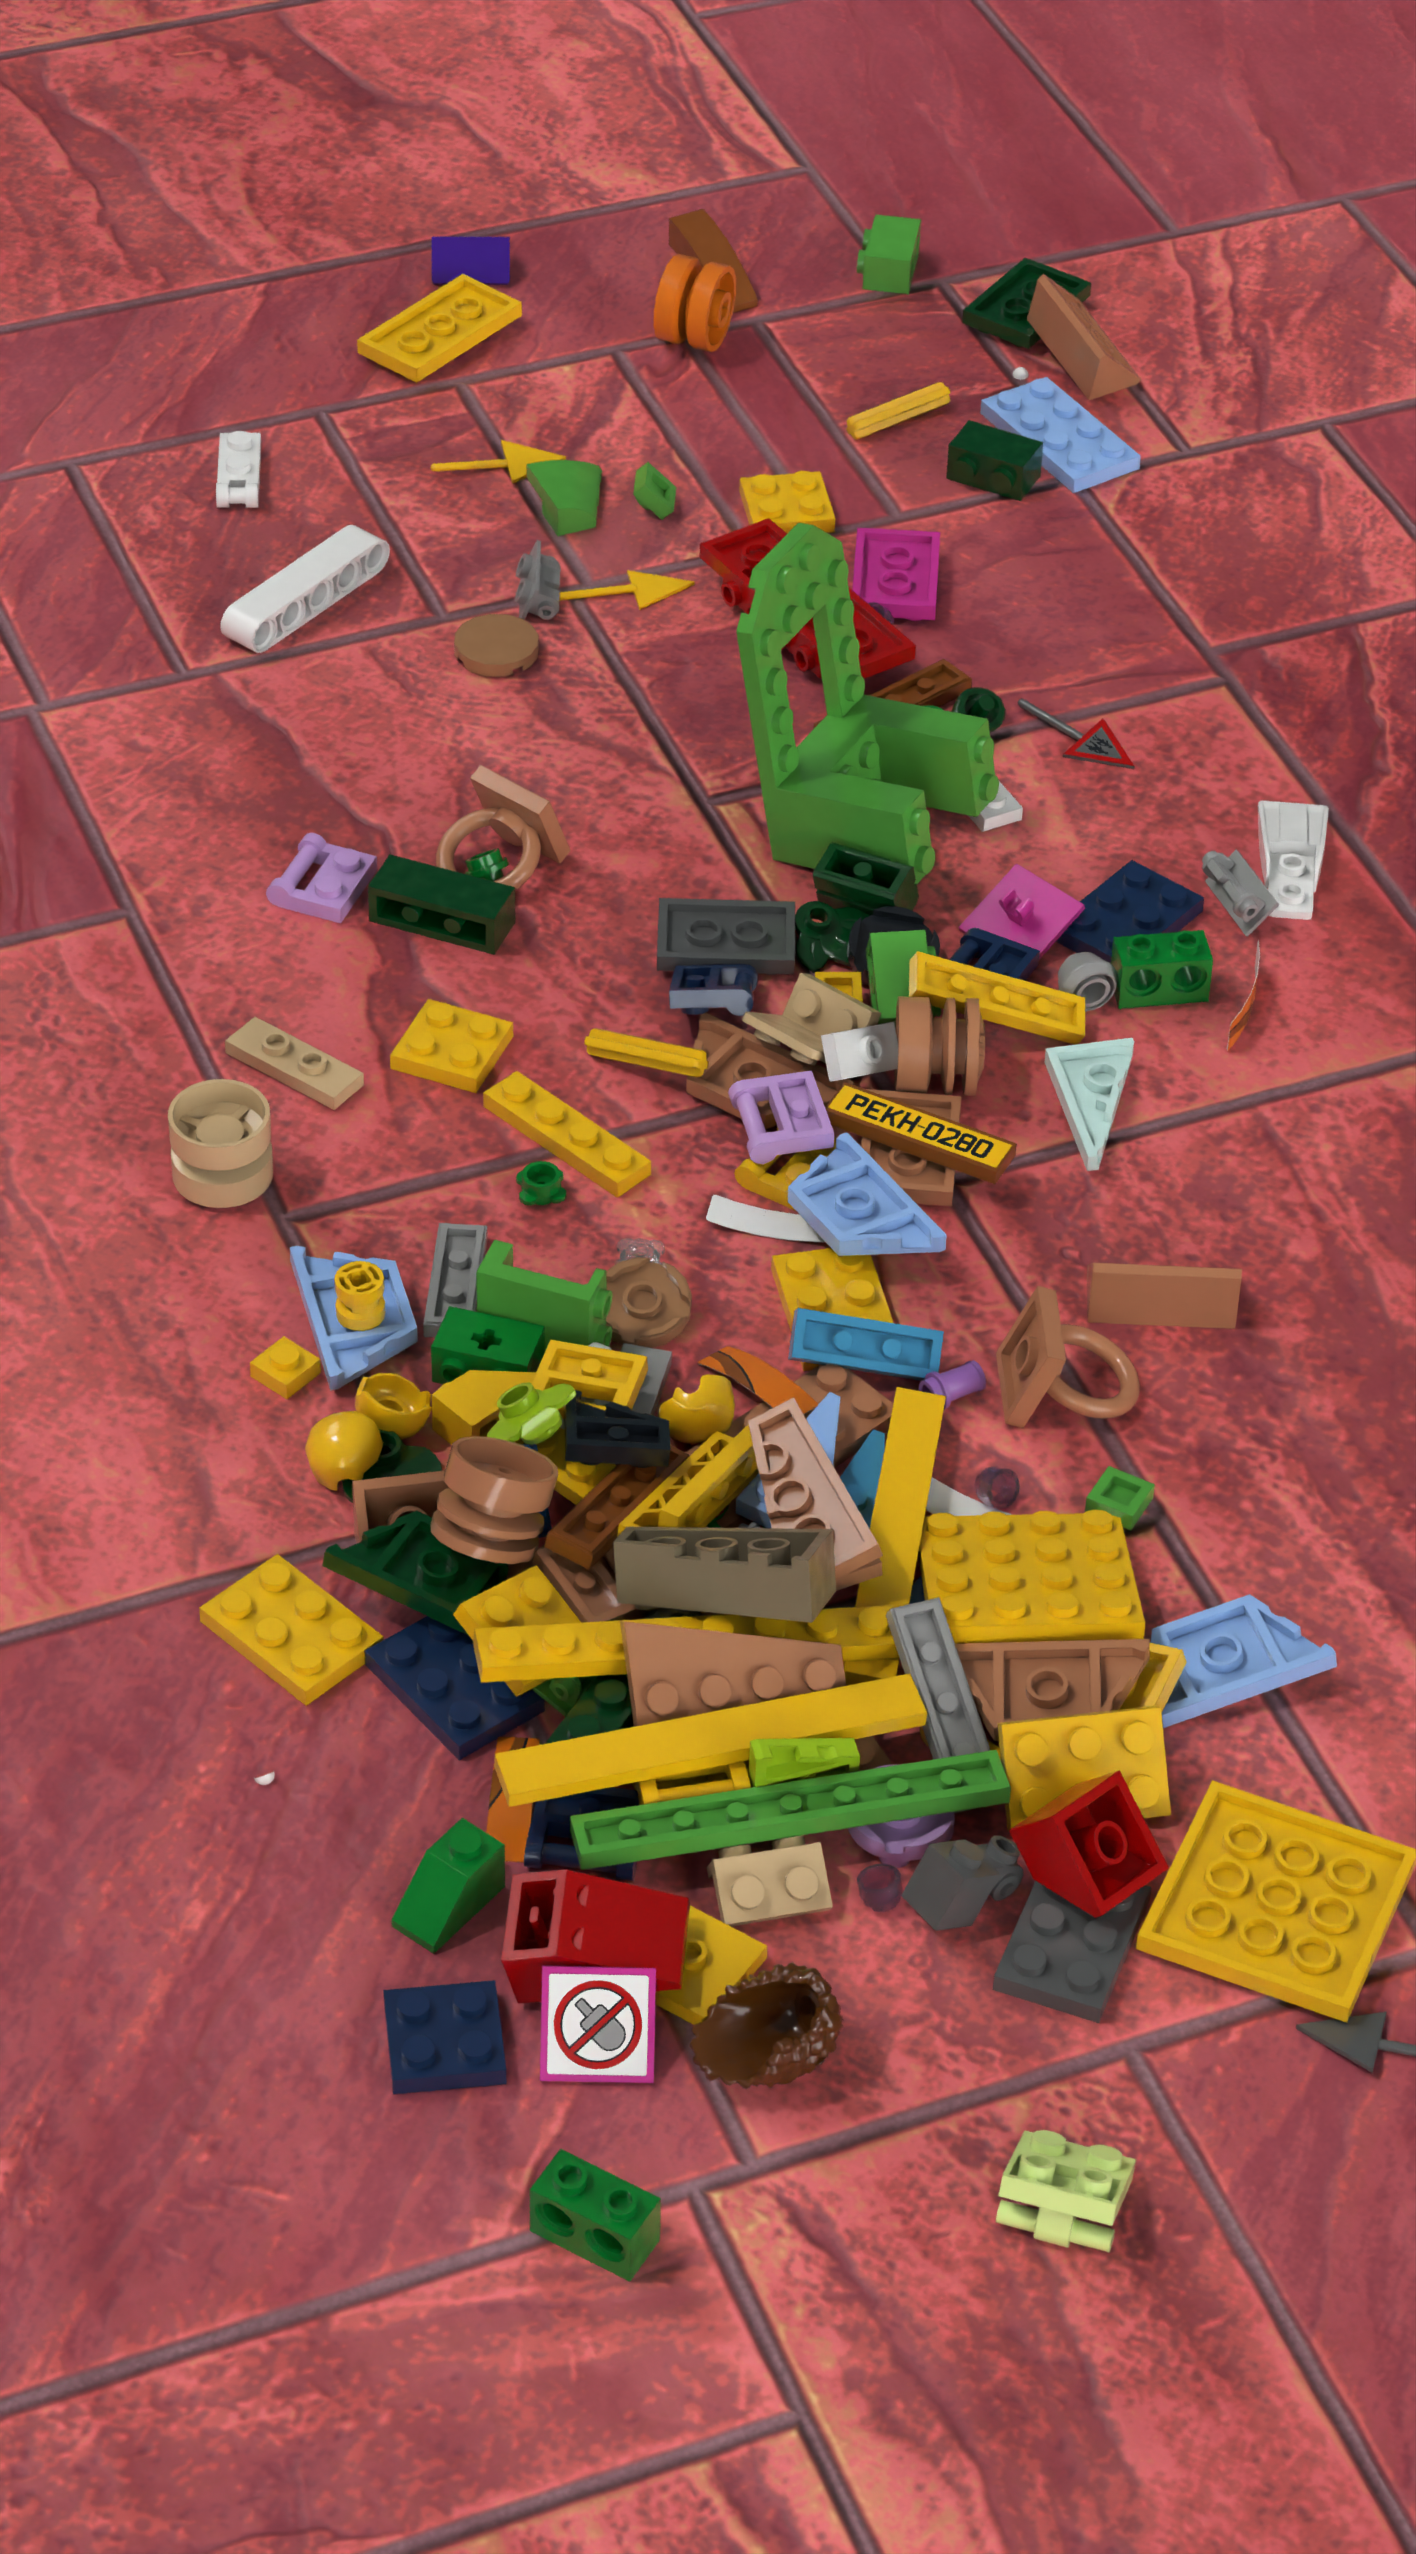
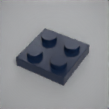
(444, 2037)

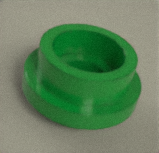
(487, 865)

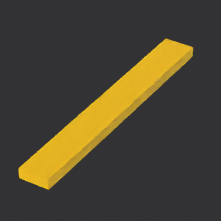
(900, 1512)
(705, 1739)

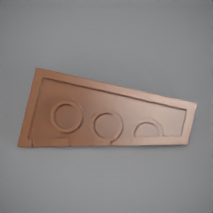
(705, 1671)

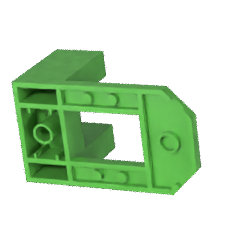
(871, 759)

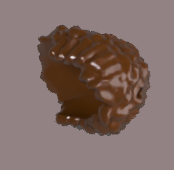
(768, 2028)

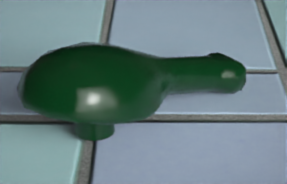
(983, 704)

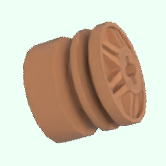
(938, 1045)
(494, 1499)

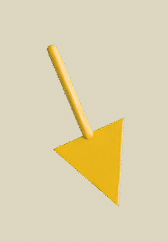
(516, 460)
(646, 589)

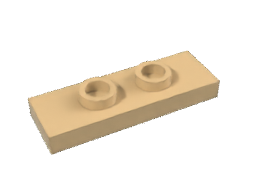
(294, 1063)

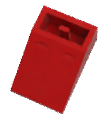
(590, 1923)

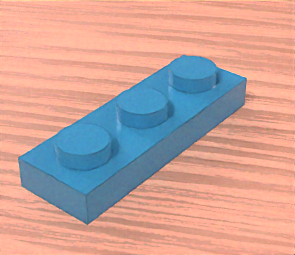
(864, 1344)

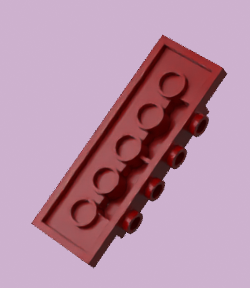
(741, 550)

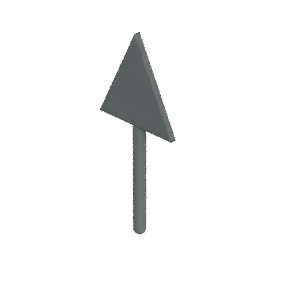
(1357, 2038)

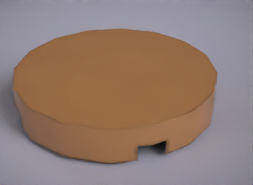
(496, 645)
(647, 1302)

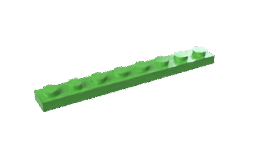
(789, 1809)

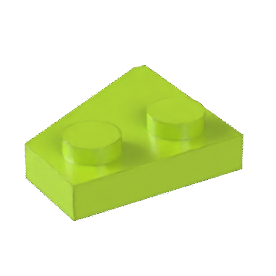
(800, 1759)

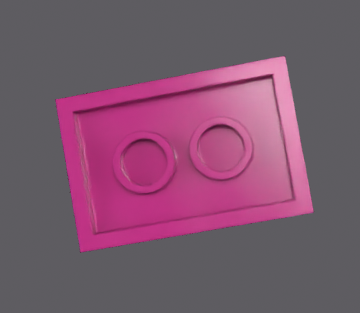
(898, 571)

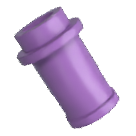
(955, 1382)

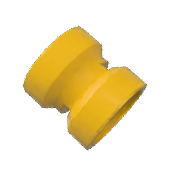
(359, 1296)

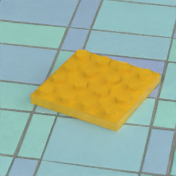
(1031, 1576)
(1278, 1900)

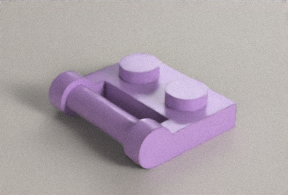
(333, 887)
(796, 1109)

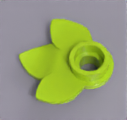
(530, 1413)

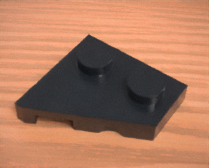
(614, 1435)

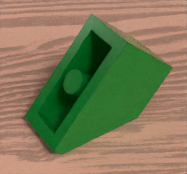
(451, 1885)

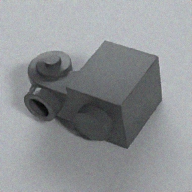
(958, 1879)

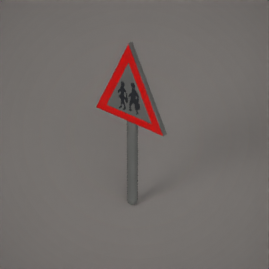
(1095, 746)

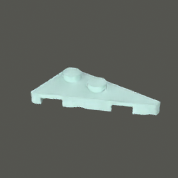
(1089, 1090)

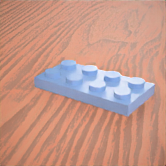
(1075, 443)

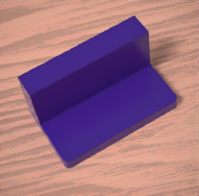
(477, 257)

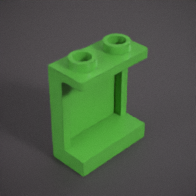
(565, 1308)

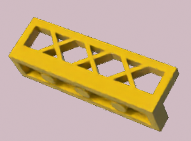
(712, 1487)

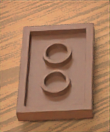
(920, 1178)

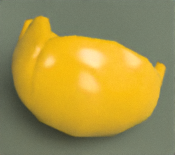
(393, 1403)
(701, 1413)
(343, 1447)

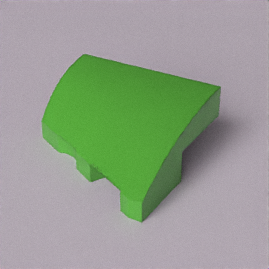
(567, 493)

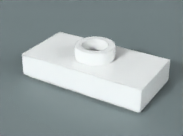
(860, 1051)

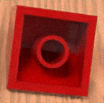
(1091, 1845)

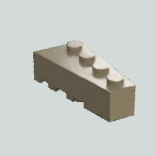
(727, 1570)

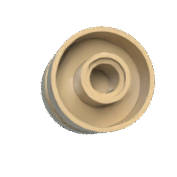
(220, 1143)

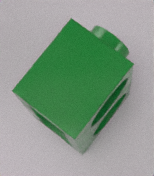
(1162, 969)
(595, 2214)

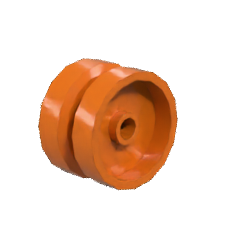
(694, 302)

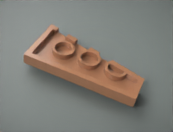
(805, 1488)

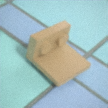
(811, 1012)

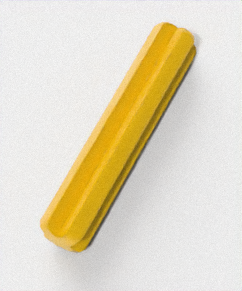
(898, 410)
(646, 1052)

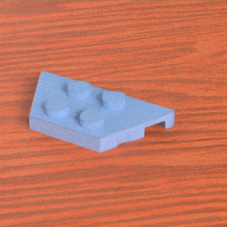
(861, 1206)
(343, 1351)
(1235, 1656)

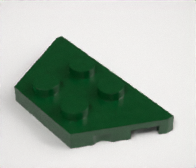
(415, 1568)

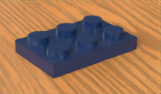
(1127, 905)
(440, 1683)

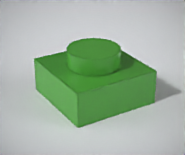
(654, 491)
(1121, 1496)

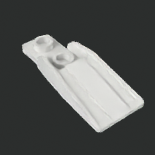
(1292, 854)

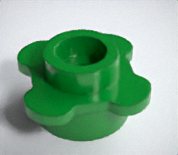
(541, 1184)

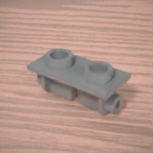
(538, 584)
(1238, 889)

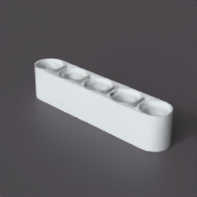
(304, 588)

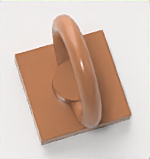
(516, 817)
(1034, 1358)

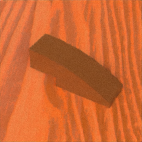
(700, 237)

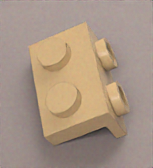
(770, 1882)

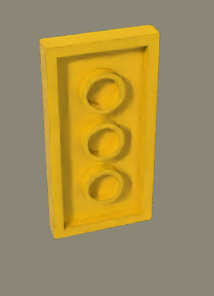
(439, 328)

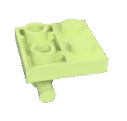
(1064, 2184)

